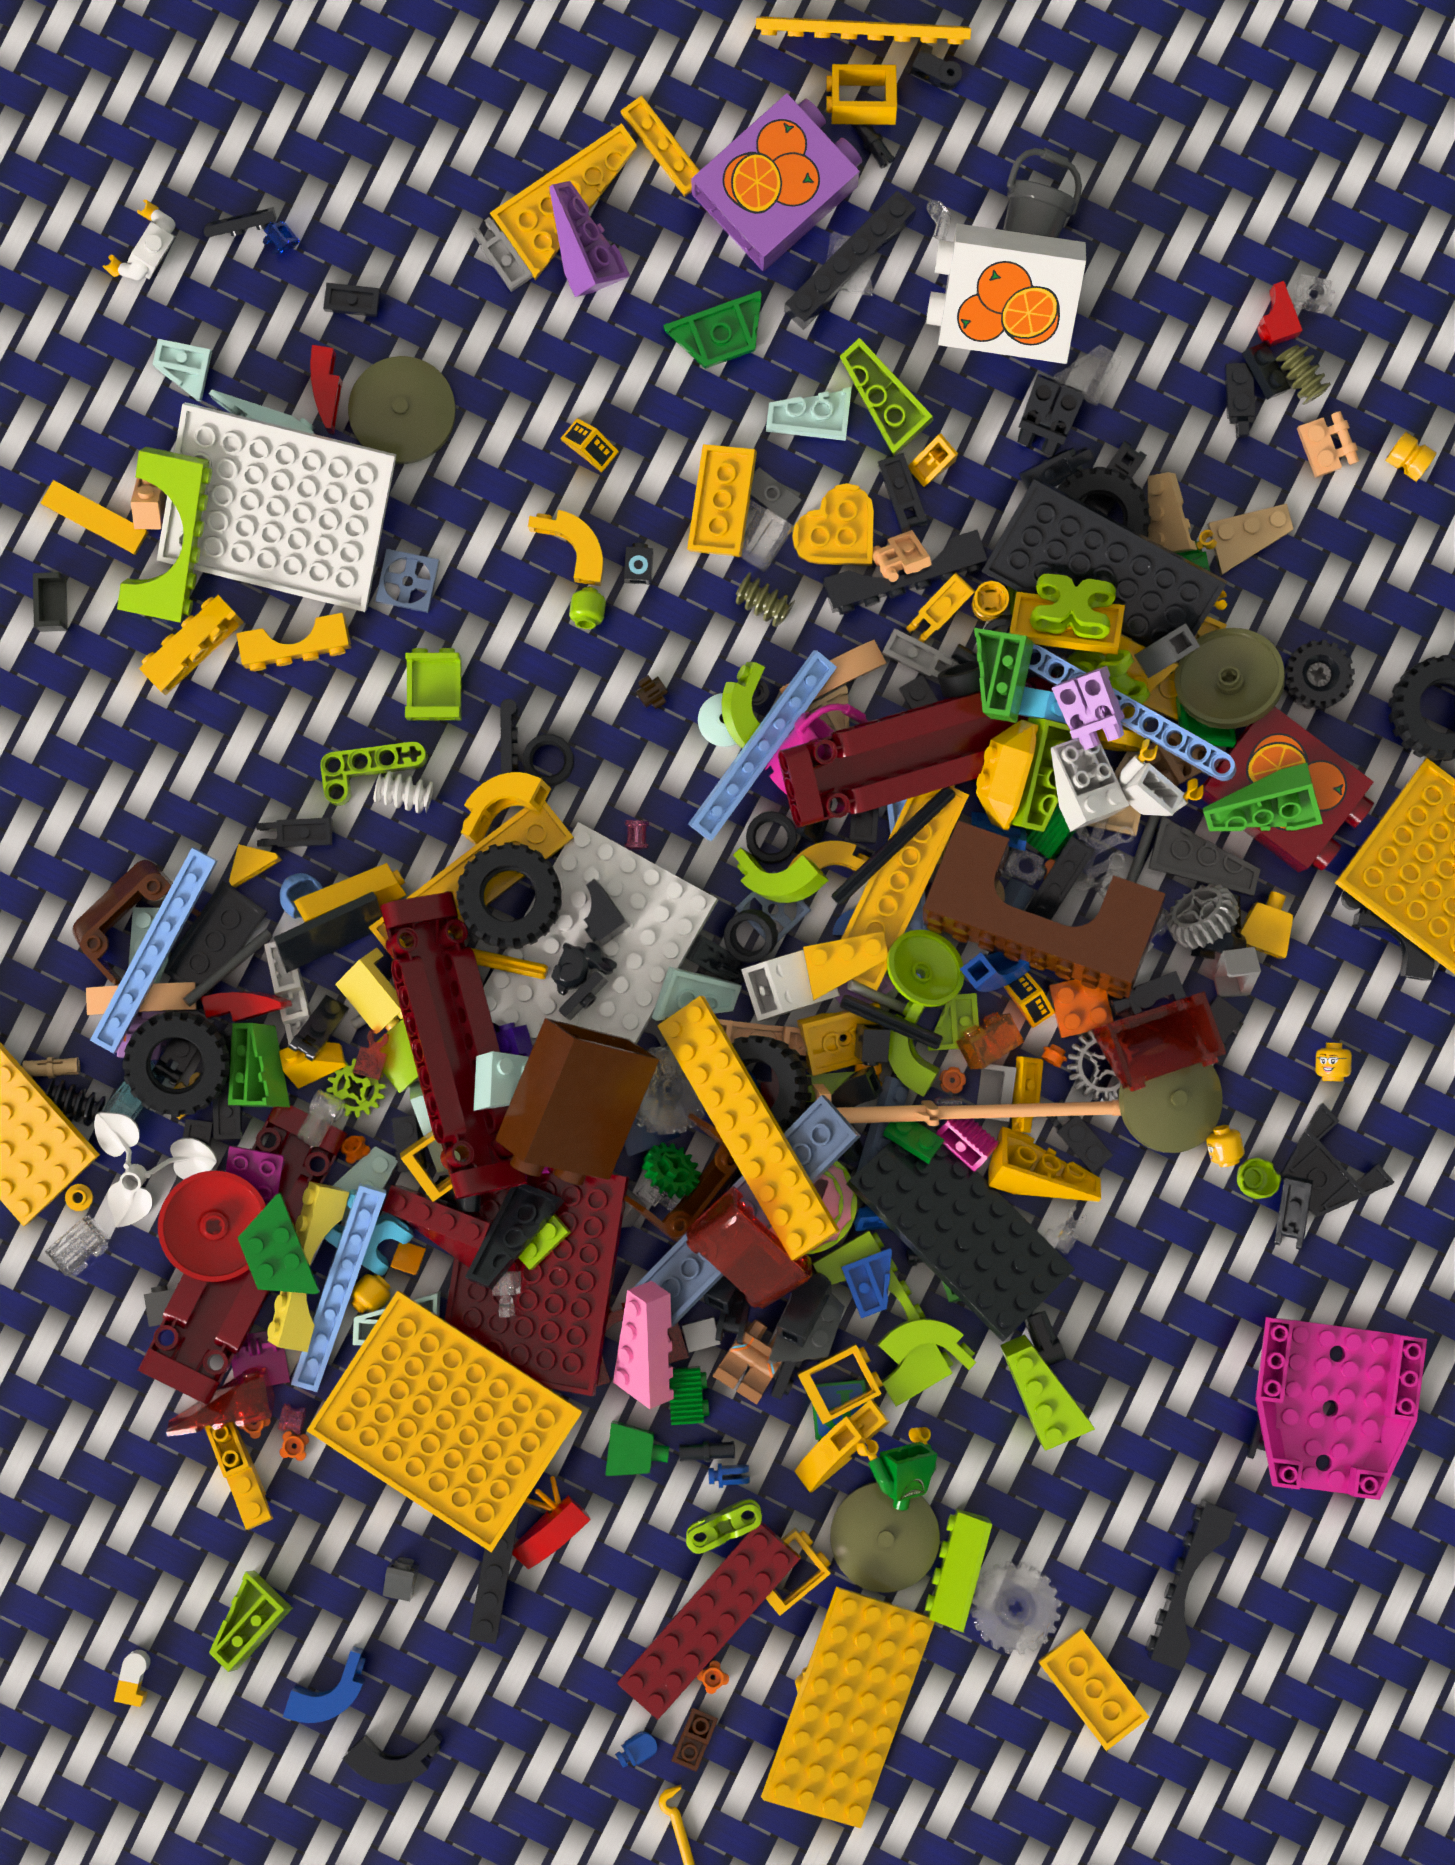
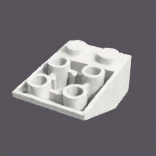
(1085, 784)
(781, 986)

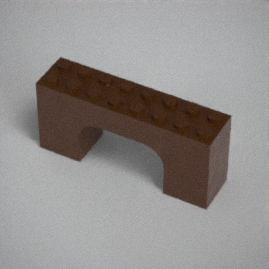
(1098, 954)

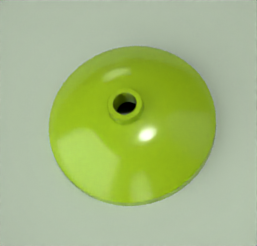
(933, 959)

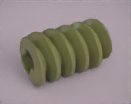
(1303, 373)
(763, 601)

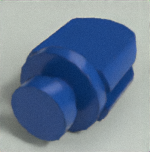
(716, 1475)
(637, 1749)

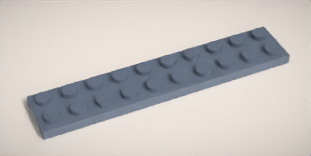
(818, 1141)

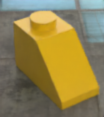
(303, 1071)

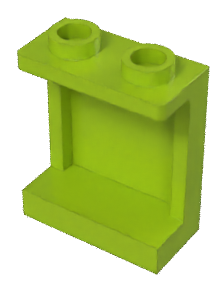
(433, 685)

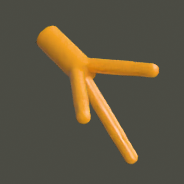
(550, 1506)

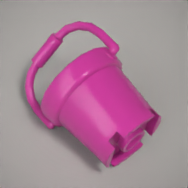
(810, 727)

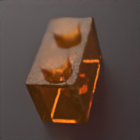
(989, 1041)

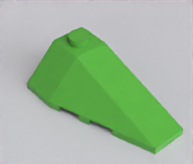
(1274, 801)

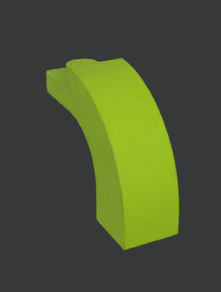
(737, 703)
(788, 886)
(905, 1060)
(921, 1331)

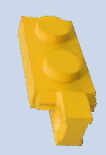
(1026, 1089)

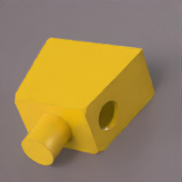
(1268, 926)

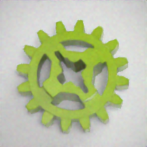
(345, 1093)

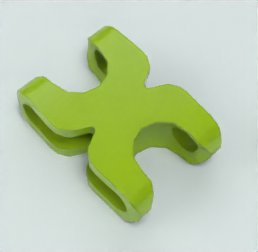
(1073, 606)
(1117, 667)
(723, 1526)

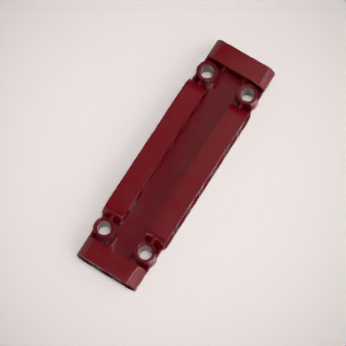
(891, 757)
(446, 1031)
(220, 1314)

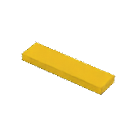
(660, 143)
(93, 517)

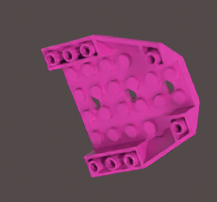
(1374, 1397)

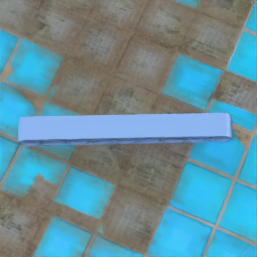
(1141, 717)

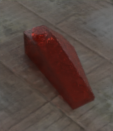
(241, 1401)

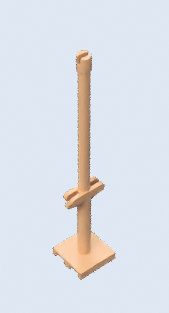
(931, 1113)

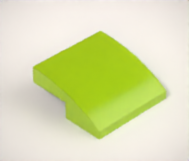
(400, 1063)

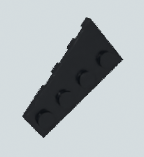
(513, 1229)

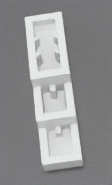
(290, 987)

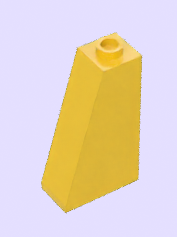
(380, 880)

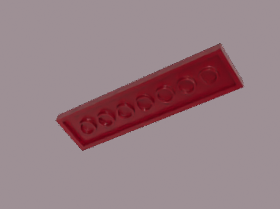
(708, 1620)

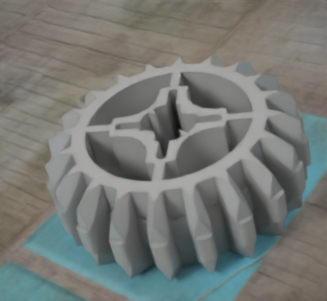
(1203, 916)
(1091, 1083)

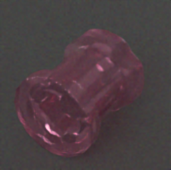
(636, 834)

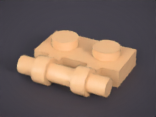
(1320, 447)
(908, 552)

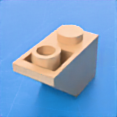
(147, 505)

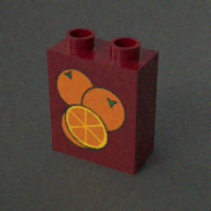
(1339, 787)

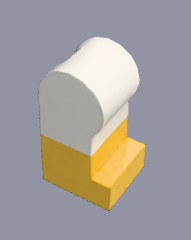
(131, 1679)

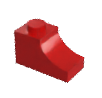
(1282, 320)

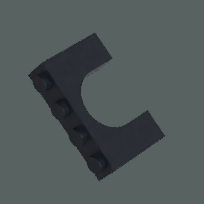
(800, 1314)

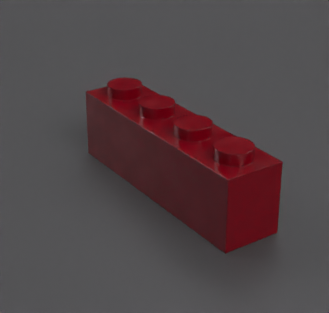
(442, 1223)

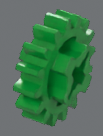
(671, 1170)

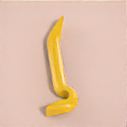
(677, 1824)

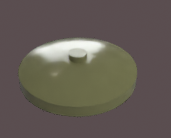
(402, 408)
(1230, 678)
(1174, 1109)
(883, 1545)

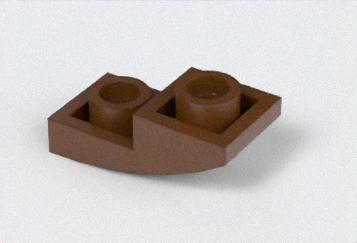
(694, 1739)

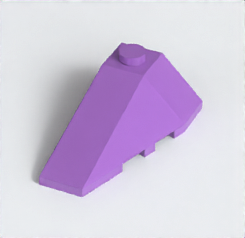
(585, 253)

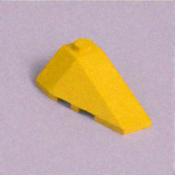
(1029, 1170)

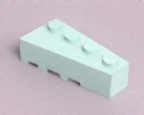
(497, 1079)

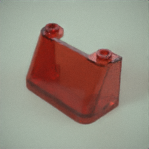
(1161, 1041)
(746, 1251)

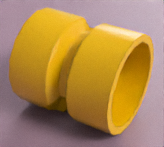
(1411, 456)
(990, 600)

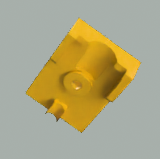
(822, 1040)

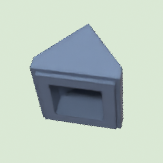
(1017, 894)

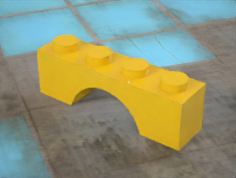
(327, 636)

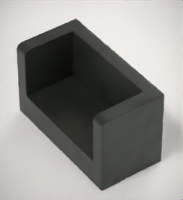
(50, 601)

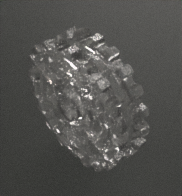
(668, 1111)
(1027, 1625)

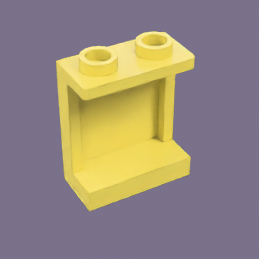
(371, 993)

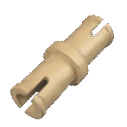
(52, 1067)

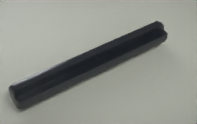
(891, 1021)

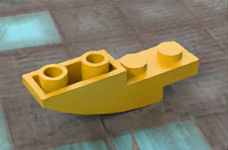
(839, 1444)
(241, 1474)

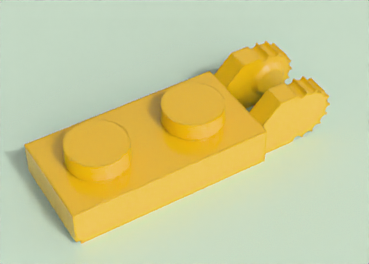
(942, 606)

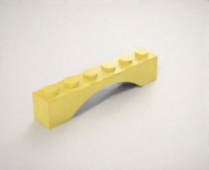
(320, 1212)

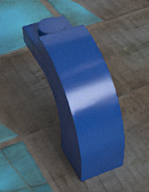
(316, 1707)

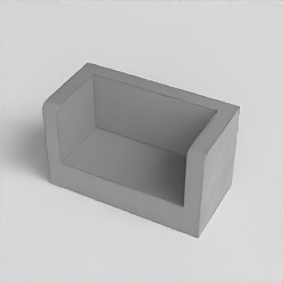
(1236, 972)
(996, 1086)

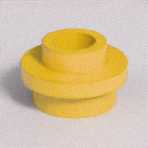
(87, 1197)

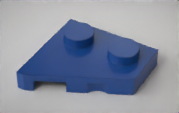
(1016, 834)
(869, 1282)

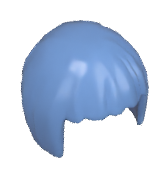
(294, 888)

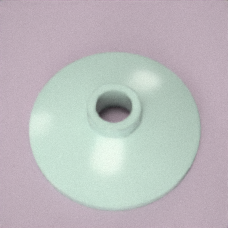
(710, 724)

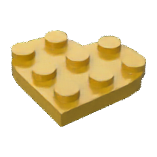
(838, 530)

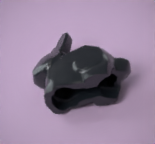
(576, 965)

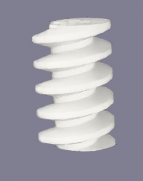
(403, 792)

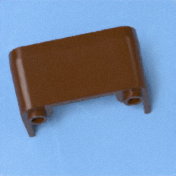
(89, 930)
(711, 1186)

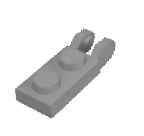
(503, 256)
(915, 654)

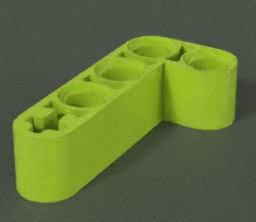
(374, 766)

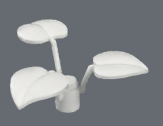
(126, 1197)

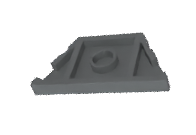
(819, 1341)

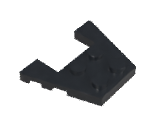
(1332, 1183)

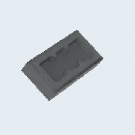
(773, 495)

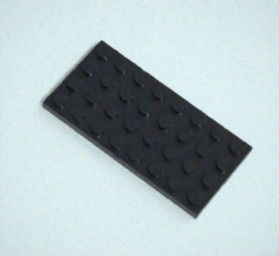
(1074, 540)
(963, 1233)

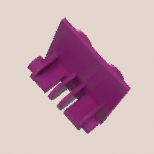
(258, 1168)
(260, 1354)

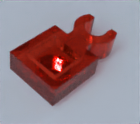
(371, 1060)

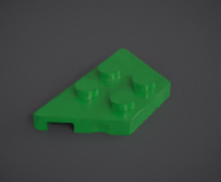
(720, 331)
(276, 1251)

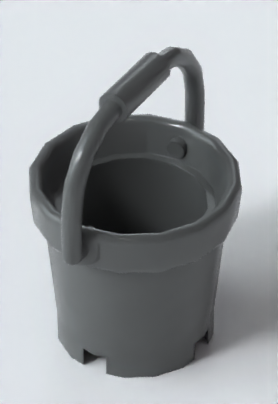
(1038, 207)

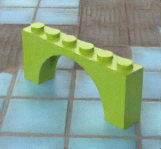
(184, 482)
(925, 1363)

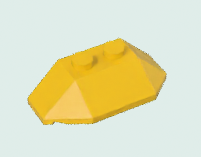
(1006, 772)

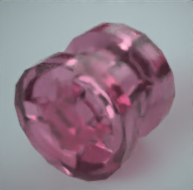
(292, 1419)

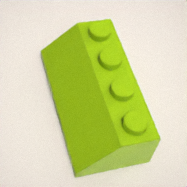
(959, 1569)

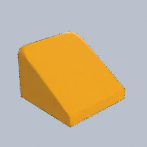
(408, 1258)

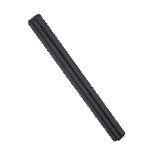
(893, 845)

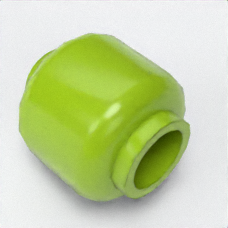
(587, 608)

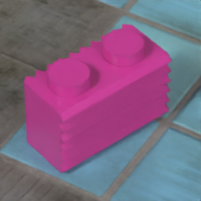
(967, 1141)

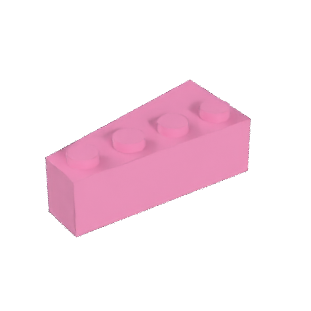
(644, 1346)

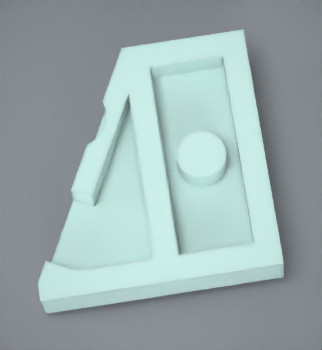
(183, 365)

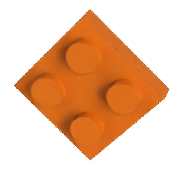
(1079, 1007)

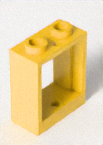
(862, 111)
(408, 1157)
(814, 1395)
(776, 1601)

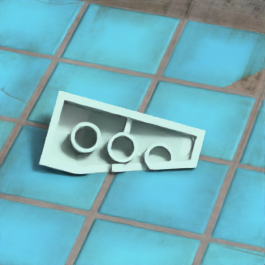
(258, 412)

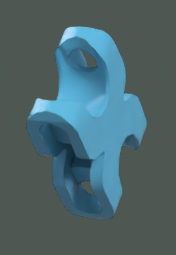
(386, 1227)

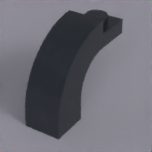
(1415, 962)
(855, 1090)
(386, 1768)

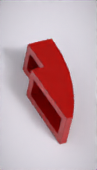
(325, 385)
(242, 1004)
(550, 1533)

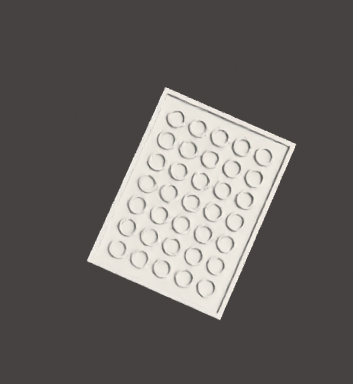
(284, 507)
(663, 923)

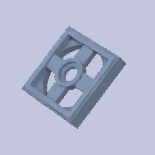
(405, 591)
(780, 916)

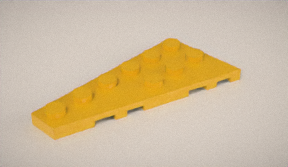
(529, 215)

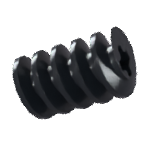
(74, 1103)

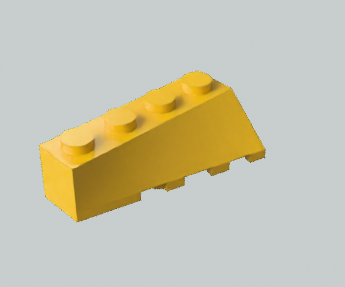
(190, 645)

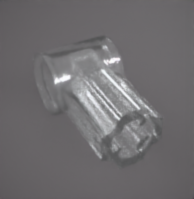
(323, 1111)

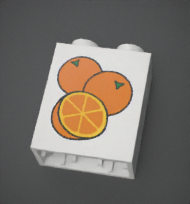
(1008, 292)

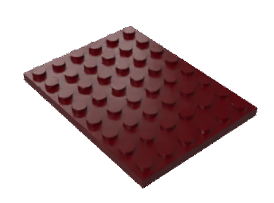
(563, 1299)

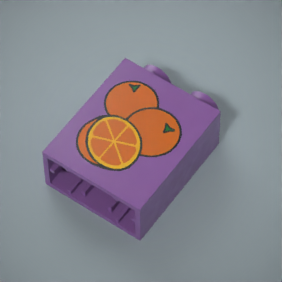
(777, 180)

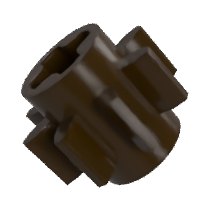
(651, 692)

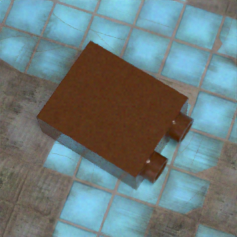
(575, 1102)

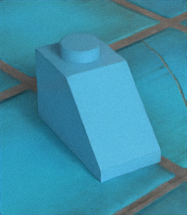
(1041, 705)

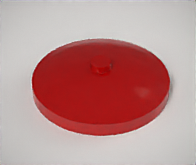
(203, 1224)

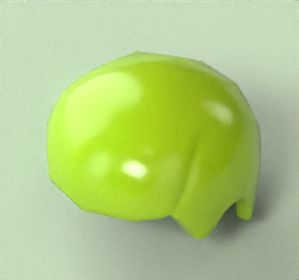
(1258, 1178)

